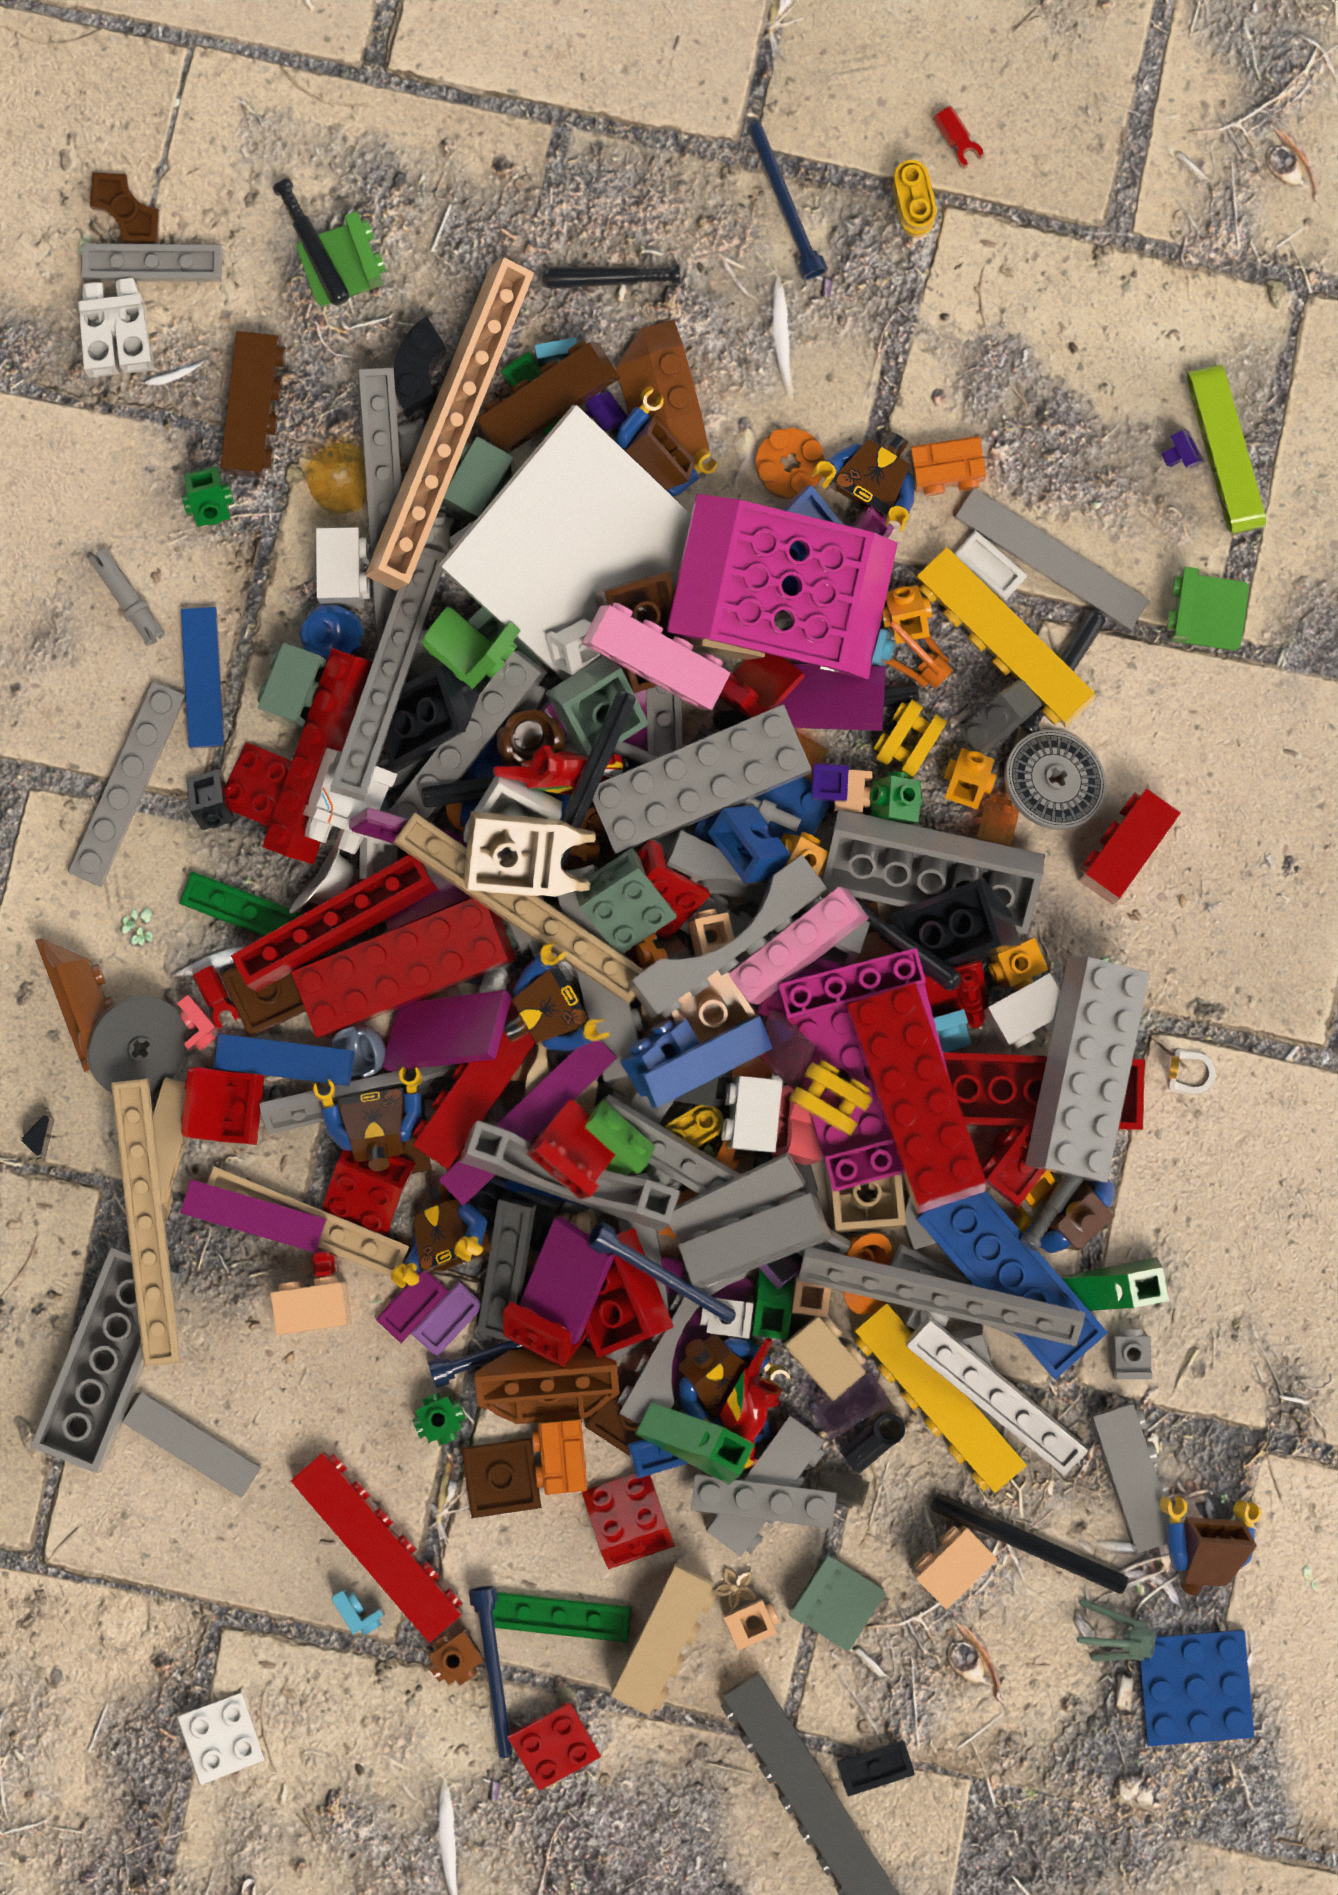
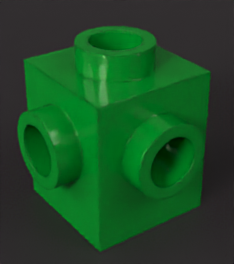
(207, 497)
(896, 798)
(453, 1416)

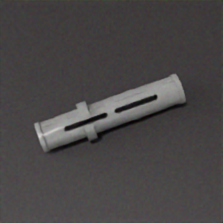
(135, 609)

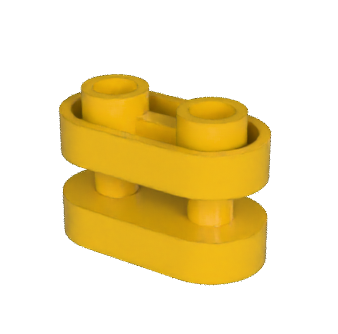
(914, 198)
(890, 744)
(825, 1077)
(697, 1125)

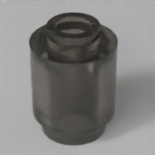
(848, 1485)

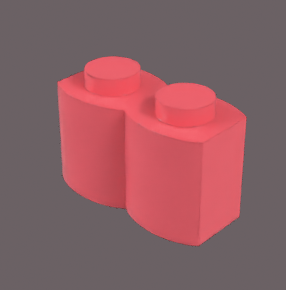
(796, 1131)

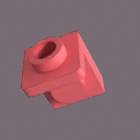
(195, 1017)

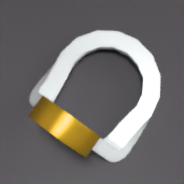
(1185, 1089)

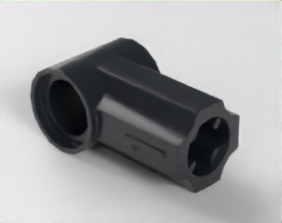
(871, 1443)

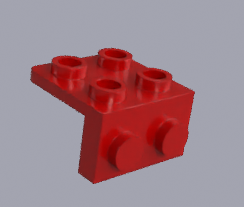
(222, 1106)

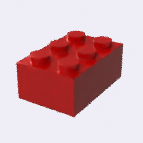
(1128, 845)
(627, 1305)

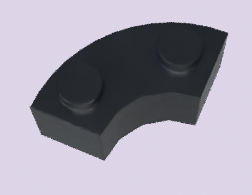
(414, 367)

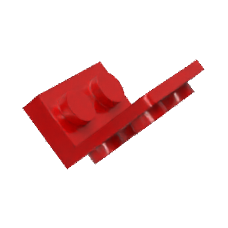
(760, 685)
(680, 892)
(571, 1151)
(1006, 1166)
(367, 1195)
(539, 1334)
(627, 1519)

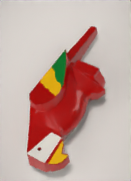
(555, 771)
(750, 1400)

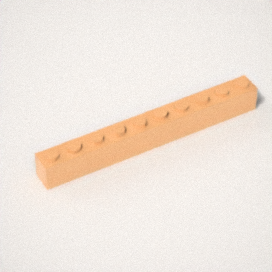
(449, 424)

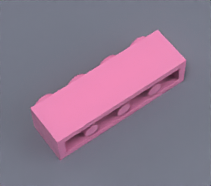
(656, 657)
(798, 945)

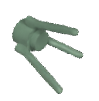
(1137, 1642)

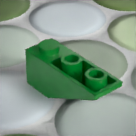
(1120, 1285)
(771, 1308)
(696, 1442)

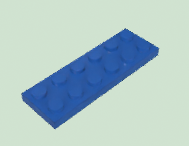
(990, 1256)

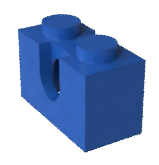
(747, 829)
(664, 1043)

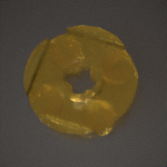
(324, 488)

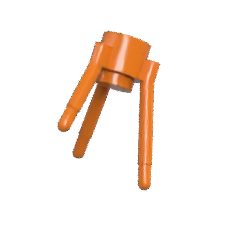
(933, 668)

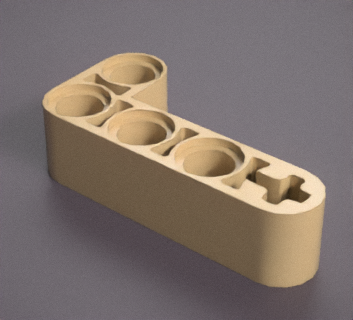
(168, 1136)

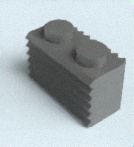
(1000, 716)

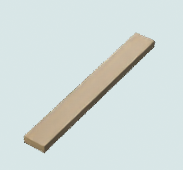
(523, 911)
(146, 1222)

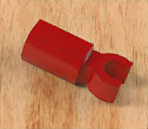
(956, 135)
(214, 994)
(324, 1264)

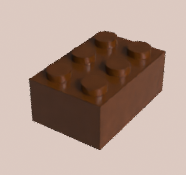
(649, 600)

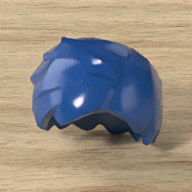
(329, 628)

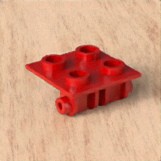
(256, 783)
(969, 995)
(554, 1745)

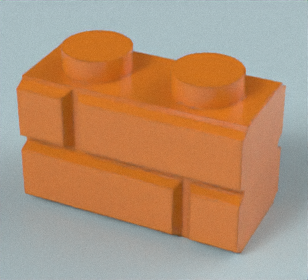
(947, 465)
(562, 1457)

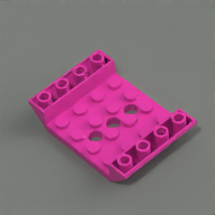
(735, 577)
(821, 1014)

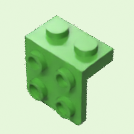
(352, 257)
(1208, 610)
(467, 650)
(617, 1134)

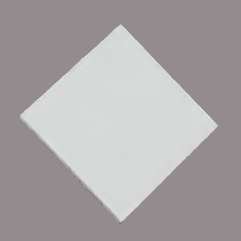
(566, 528)

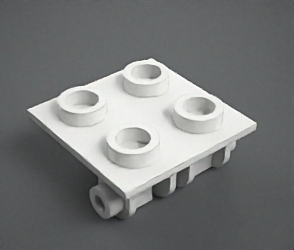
(220, 1738)

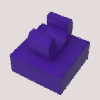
(606, 411)
(1184, 450)
(829, 782)

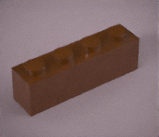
(548, 397)
(251, 405)

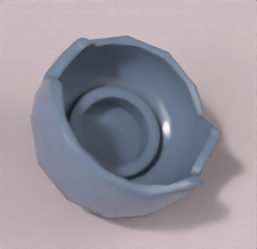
(367, 1046)

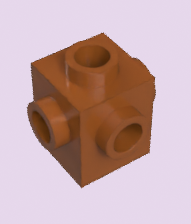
(464, 1648)

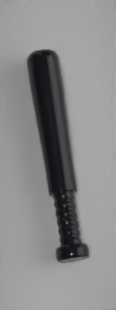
(317, 254)
(606, 276)
(1072, 655)
(931, 964)

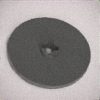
(132, 1019)

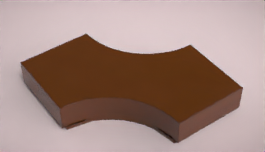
(136, 221)

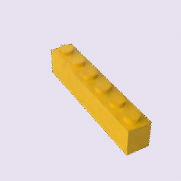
(1005, 637)
(947, 1408)

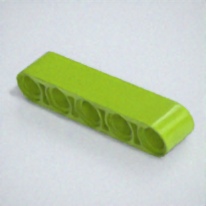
(1226, 449)

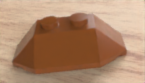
(659, 361)
(77, 991)
(534, 1389)

